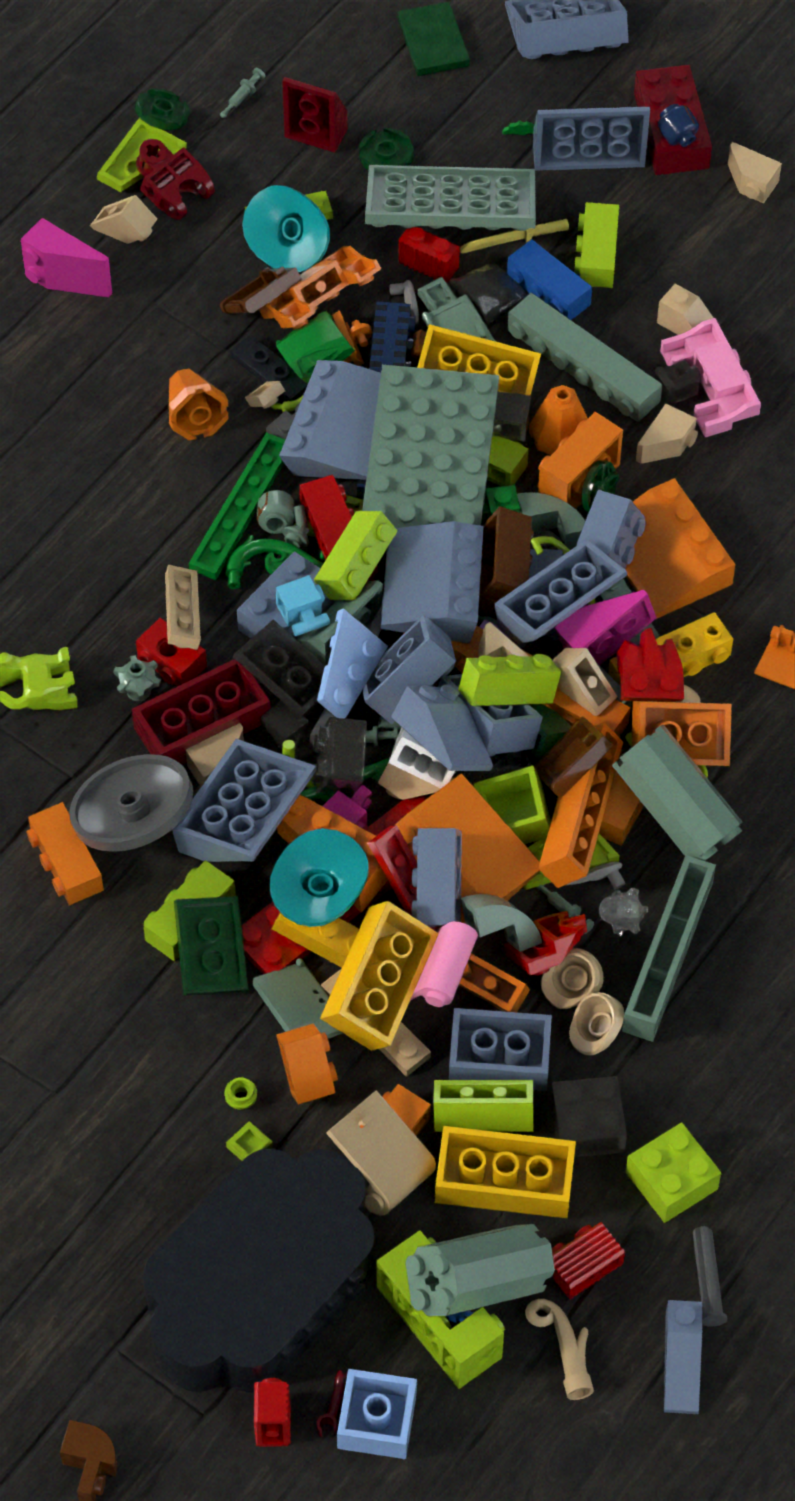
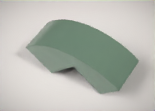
(552, 514)
(491, 913)

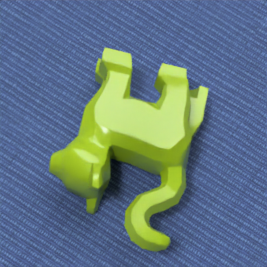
(39, 687)

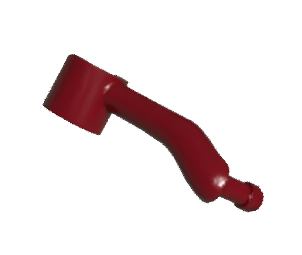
(337, 1396)

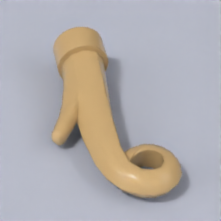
(577, 1381)

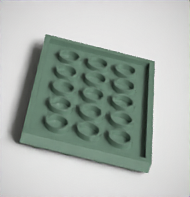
(451, 197)
(431, 446)

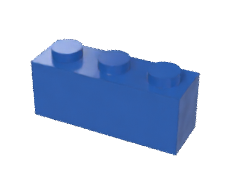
(549, 279)

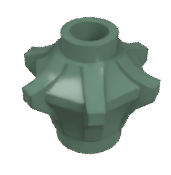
(137, 678)

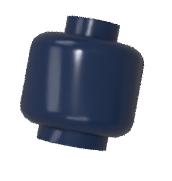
(678, 125)

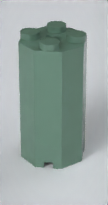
(678, 794)
(479, 1270)

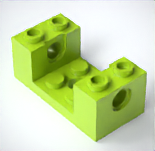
(461, 1351)

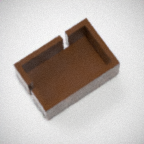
(507, 547)

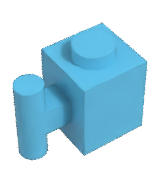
(302, 605)

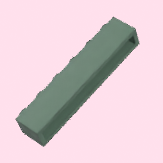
(584, 357)
(668, 948)

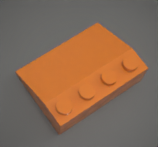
(677, 553)
(492, 853)

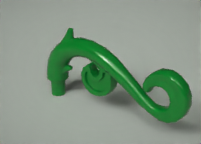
(239, 558)

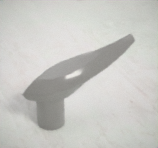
(409, 295)
(606, 870)

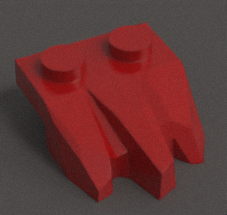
(650, 670)
(558, 937)

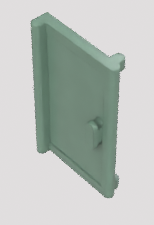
(459, 316)
(292, 997)

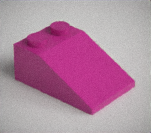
(64, 261)
(606, 624)

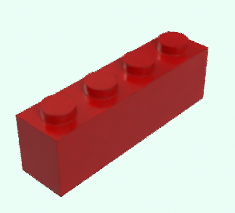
(327, 512)

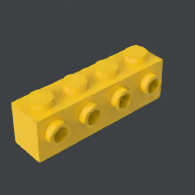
(697, 644)

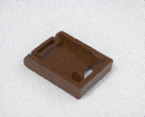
(261, 290)
(571, 757)

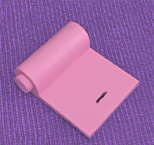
(446, 963)

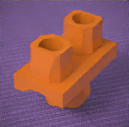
(357, 334)

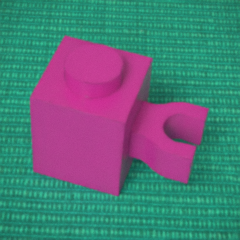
(351, 809)

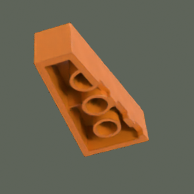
(310, 816)

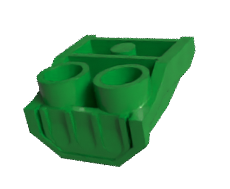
(314, 341)

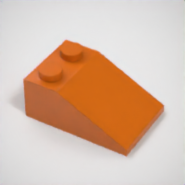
(698, 727)

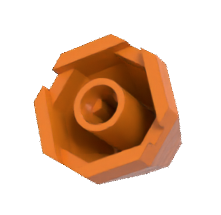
(195, 405)
(556, 418)

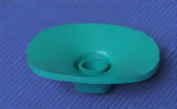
(286, 228)
(318, 877)

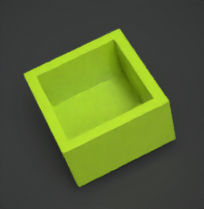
(519, 801)
(673, 1172)

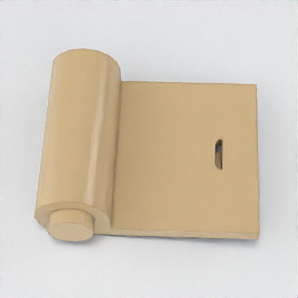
(383, 1152)

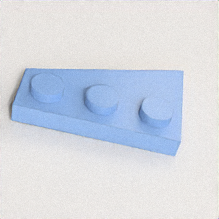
(350, 664)

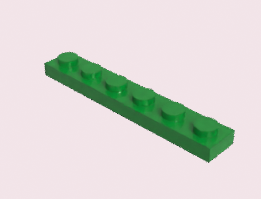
(238, 508)

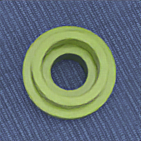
(240, 1085)

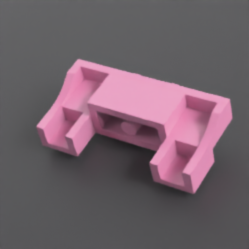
(721, 376)

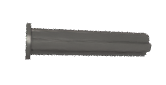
(708, 1277)

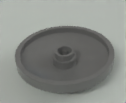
(131, 802)

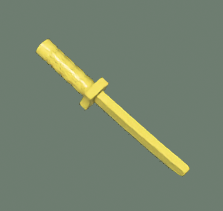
(540, 229)

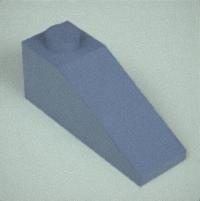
(682, 1356)

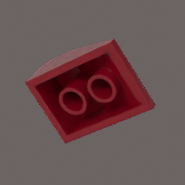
(313, 115)

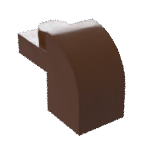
(92, 1451)

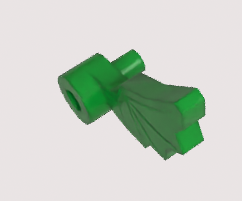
(520, 128)

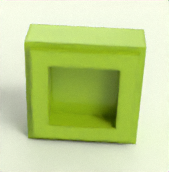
(248, 1140)

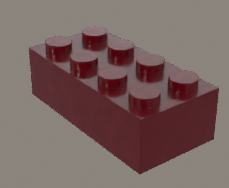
(658, 90)
(200, 710)

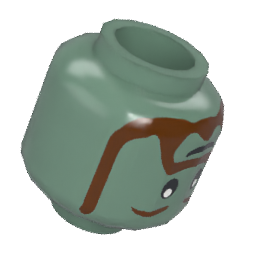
(275, 511)

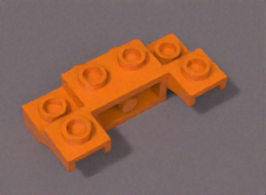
(320, 284)

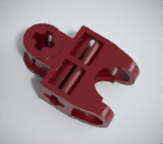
(169, 176)

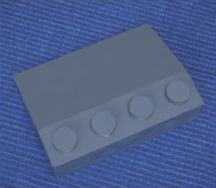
(566, 25)
(590, 138)
(334, 423)
(436, 575)
(241, 804)

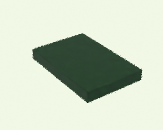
(433, 38)
(210, 945)

